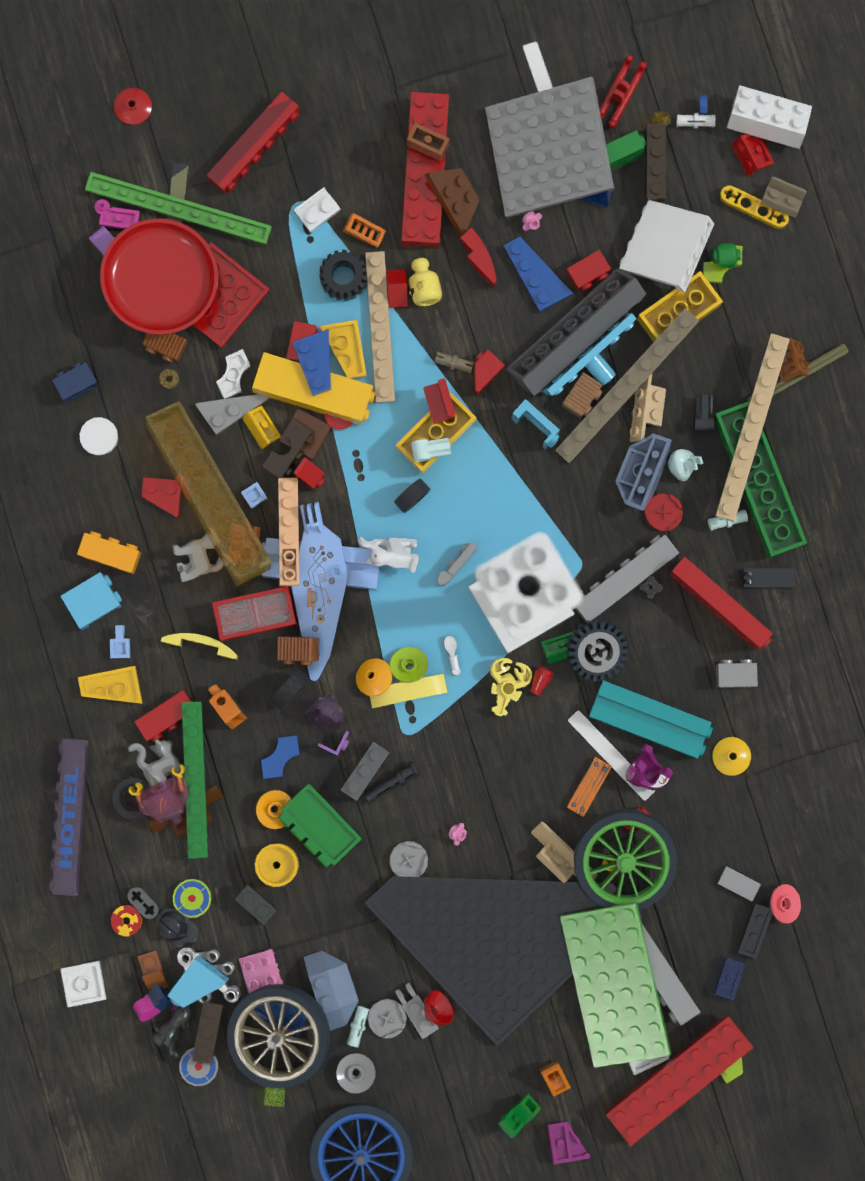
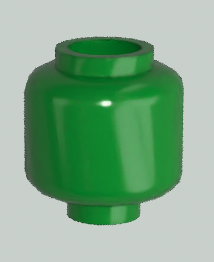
(726, 255)

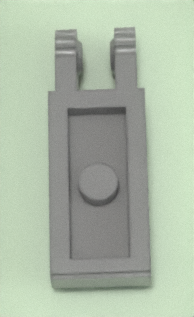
(456, 564)
(415, 1012)

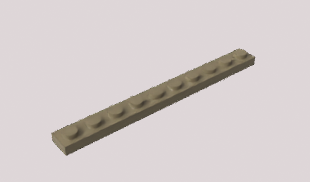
(627, 385)

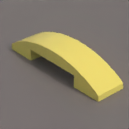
(177, 640)
(404, 692)

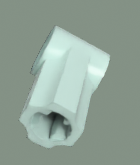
(425, 450)

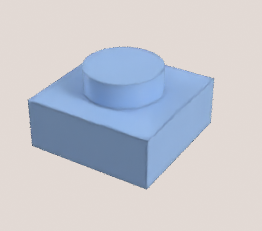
(254, 495)

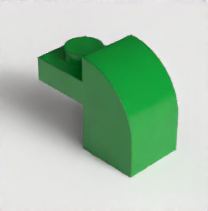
(519, 1115)

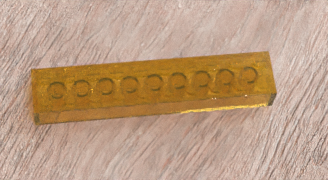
(208, 493)

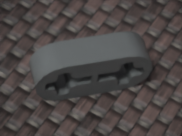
(146, 899)

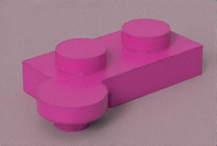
(115, 217)

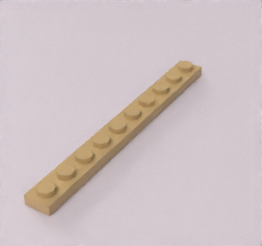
(752, 427)

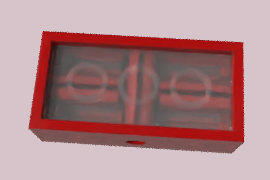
(254, 614)

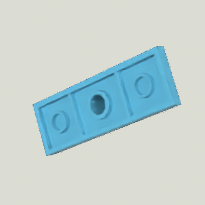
(592, 359)

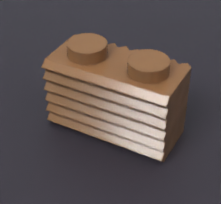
(582, 395)

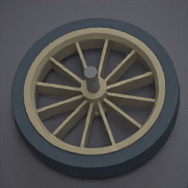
(278, 1036)

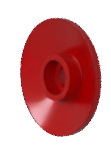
(136, 114)

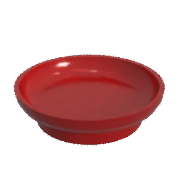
(159, 276)

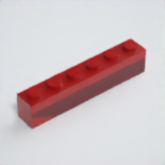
(253, 143)

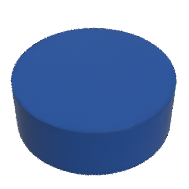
(703, 104)

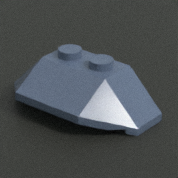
(642, 470)
(332, 987)

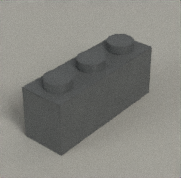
(365, 771)

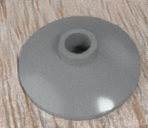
(353, 1083)

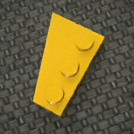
(112, 685)

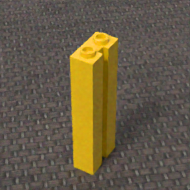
(287, 383)

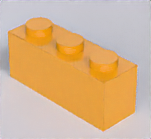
(109, 552)

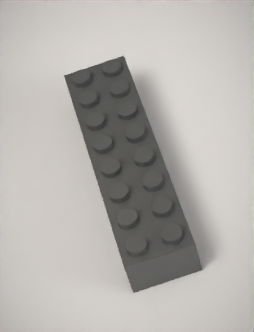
(576, 331)

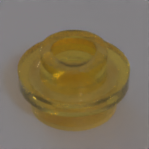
(661, 118)
(169, 372)

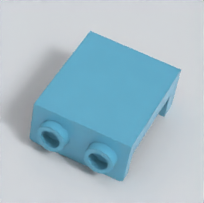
(539, 420)
(91, 600)

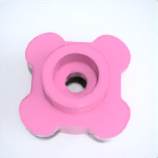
(531, 221)
(457, 833)

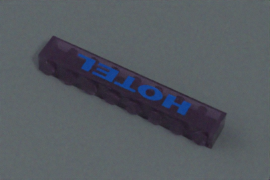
(69, 817)

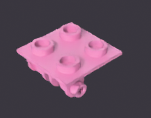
(260, 970)

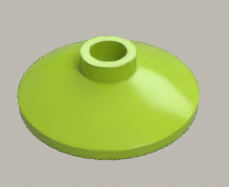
(409, 657)

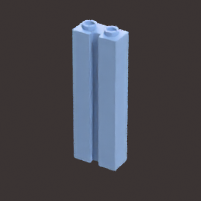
(359, 572)

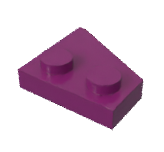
(565, 1144)

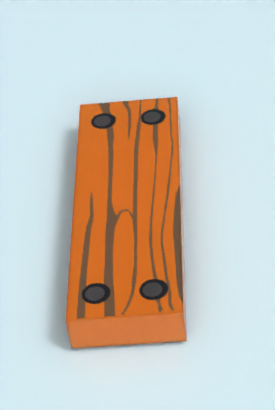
(589, 786)

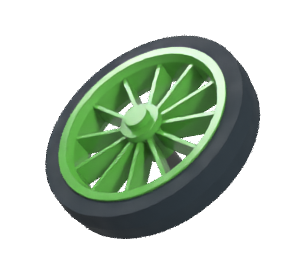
(625, 860)

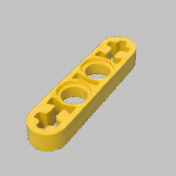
(753, 209)

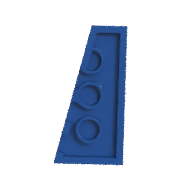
(536, 276)

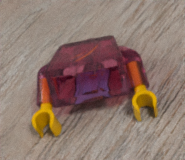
(164, 799)

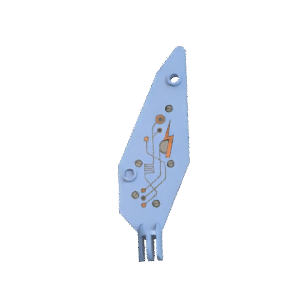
(320, 586)

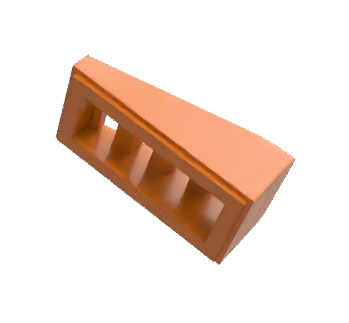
(361, 236)

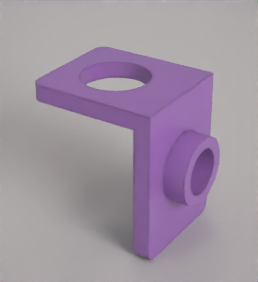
(344, 742)

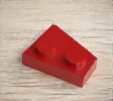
(163, 493)

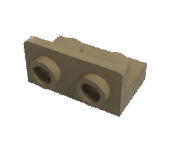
(783, 197)

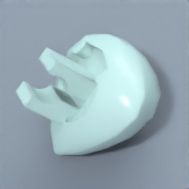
(683, 463)

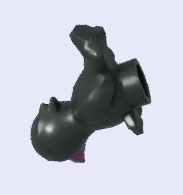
(168, 1032)

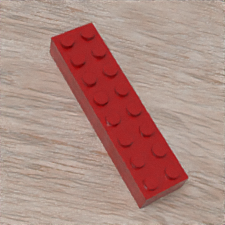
(421, 206)
(678, 1079)

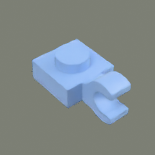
(120, 647)

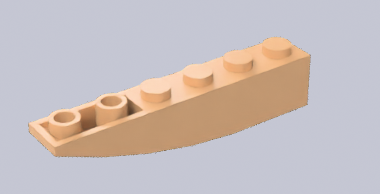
(288, 531)

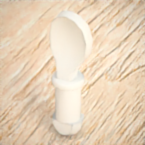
(451, 645)

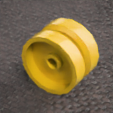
(288, 865)

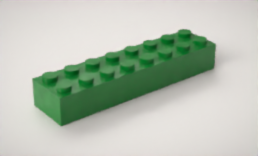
(764, 488)

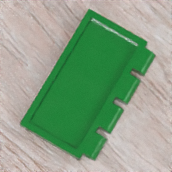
(320, 824)

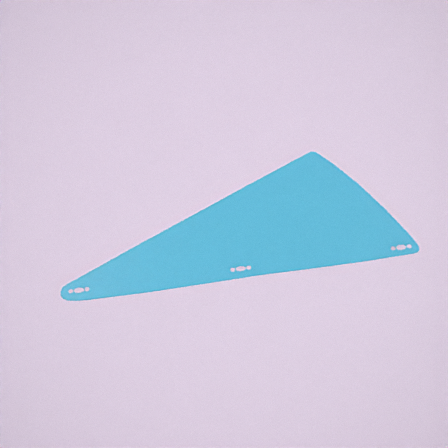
(470, 499)

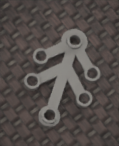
(221, 967)

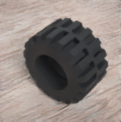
(343, 259)

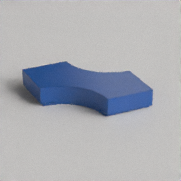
(274, 764)

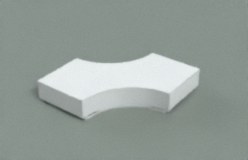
(236, 366)

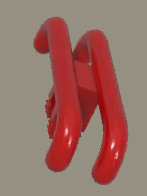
(621, 90)

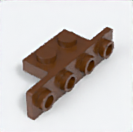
(180, 829)

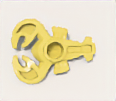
(507, 684)

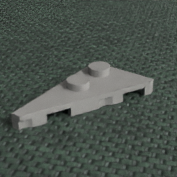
(225, 412)

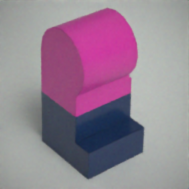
(152, 1003)

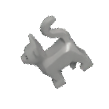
(198, 559)
(158, 770)

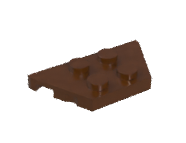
(455, 196)

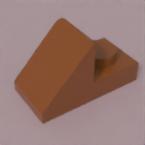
(152, 970)

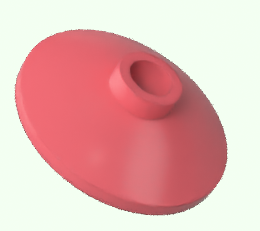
(785, 903)

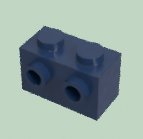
(75, 382)

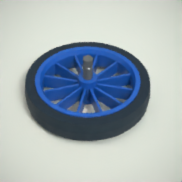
(361, 1154)

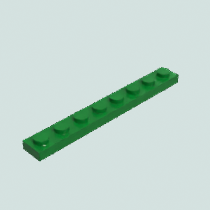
(195, 780)

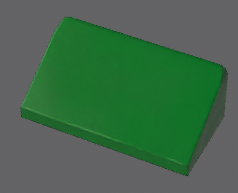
(555, 648)

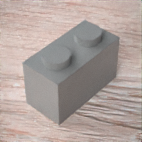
(737, 674)

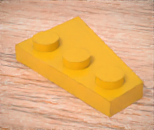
(347, 347)

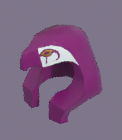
(647, 772)

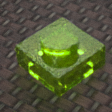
(274, 1096)

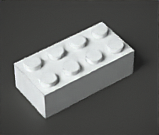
(769, 117)

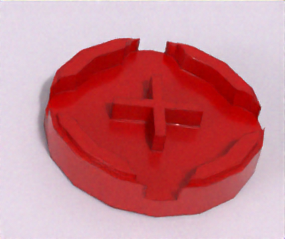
(663, 512)

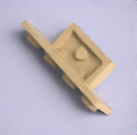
(647, 409)
(556, 853)

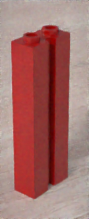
(721, 604)

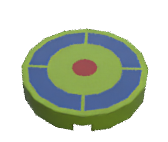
(192, 898)

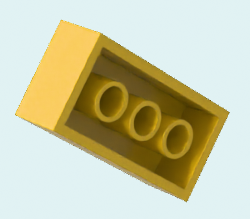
(698, 299)
(428, 430)

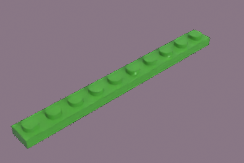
(178, 208)

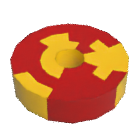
(126, 929)

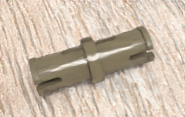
(454, 362)

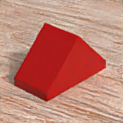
(396, 288)

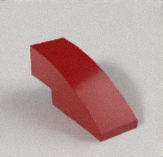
(479, 256)

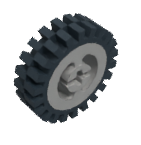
(604, 663)

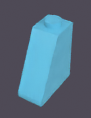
(196, 982)

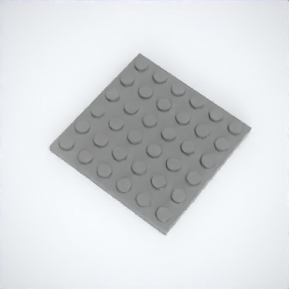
(549, 147)

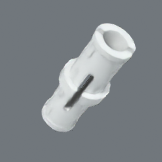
(696, 120)

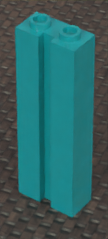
(650, 720)

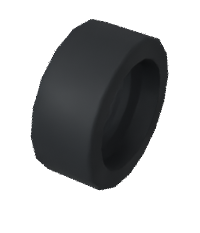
(412, 495)

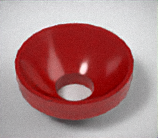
(441, 1007)

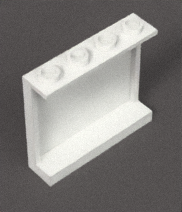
(667, 244)

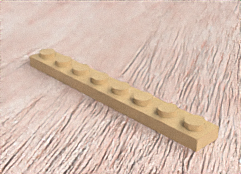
(380, 327)

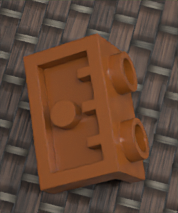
(793, 362)

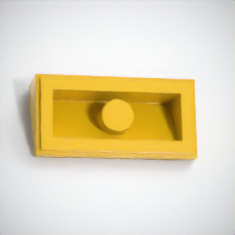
(261, 427)

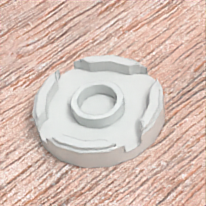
(98, 436)

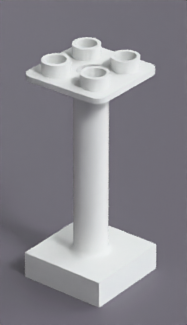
(531, 567)

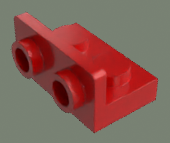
(752, 153)

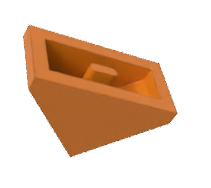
(555, 1078)

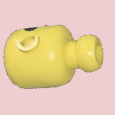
(424, 284)

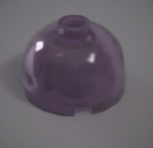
(326, 711)

